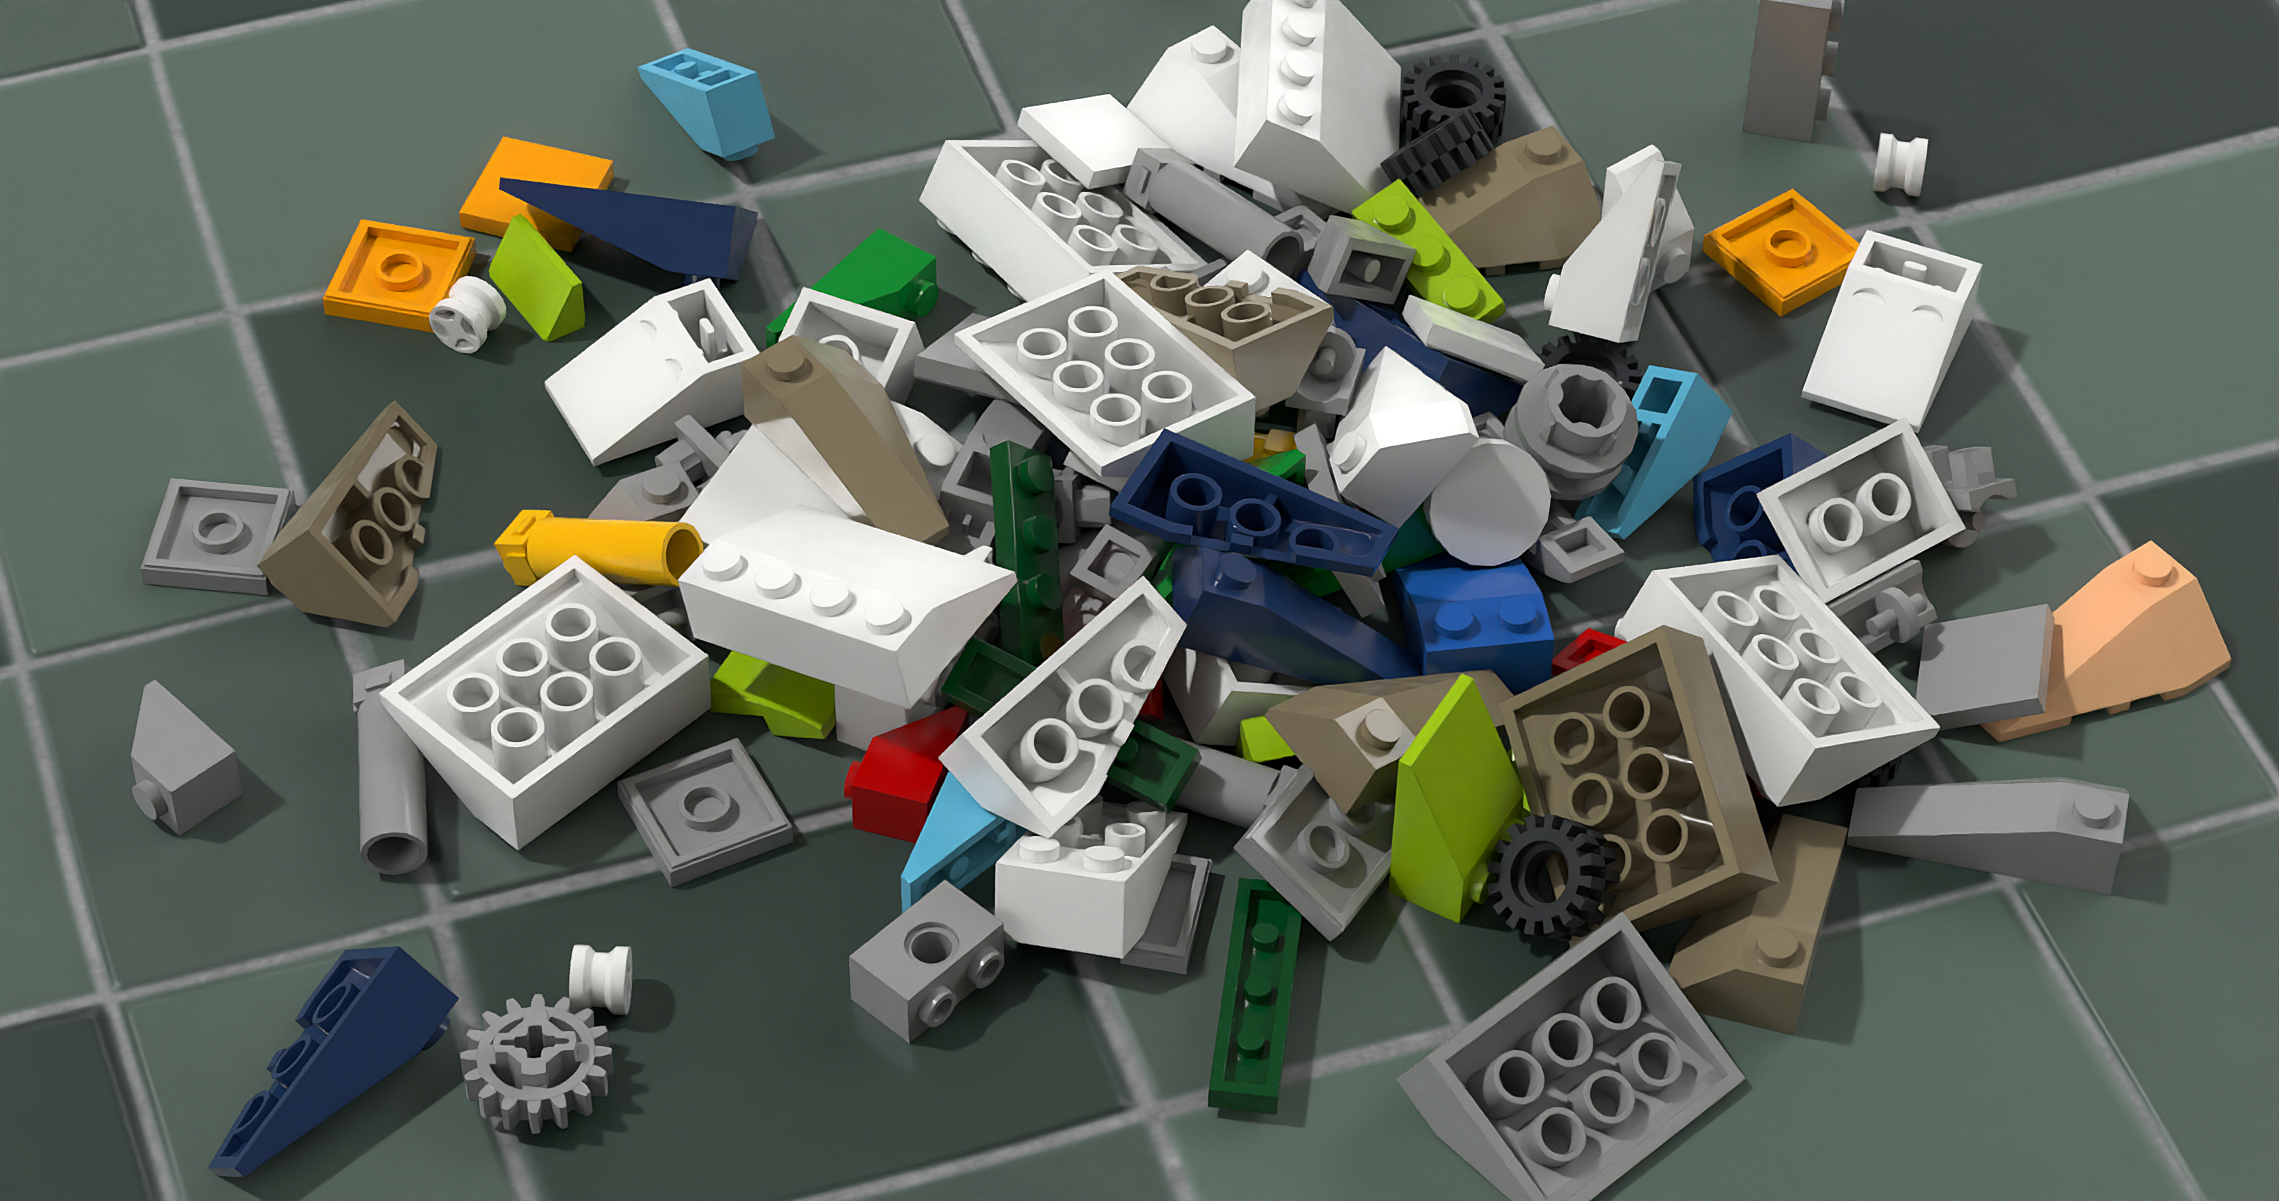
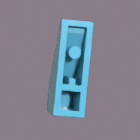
(712, 101)
(1676, 437)
(955, 843)

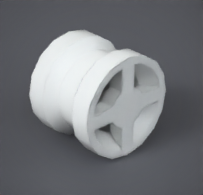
(1900, 164)
(467, 314)
(601, 979)

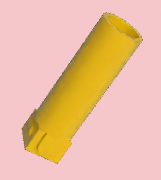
(617, 549)

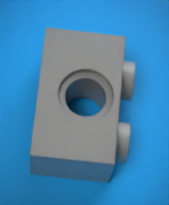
(927, 961)

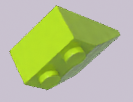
(1452, 807)

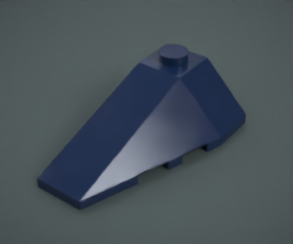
(668, 232)
(1377, 326)
(1726, 504)
(1233, 507)
(1272, 623)
(359, 1028)

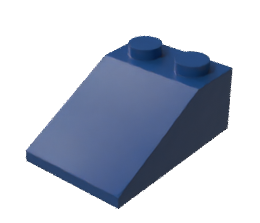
(1475, 619)

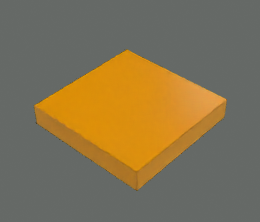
(492, 209)
(1783, 251)
(397, 274)

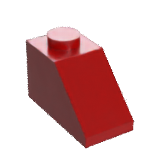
(902, 775)

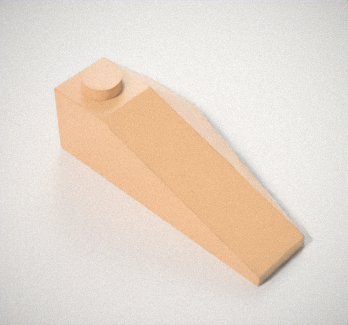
(2126, 638)

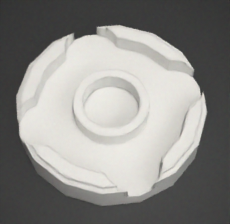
(1489, 504)

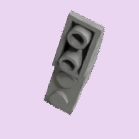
(968, 486)

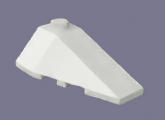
(1194, 111)
(1398, 438)

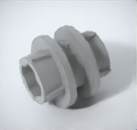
(1574, 428)

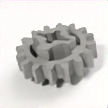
(537, 1063)

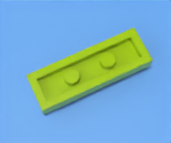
(1439, 267)

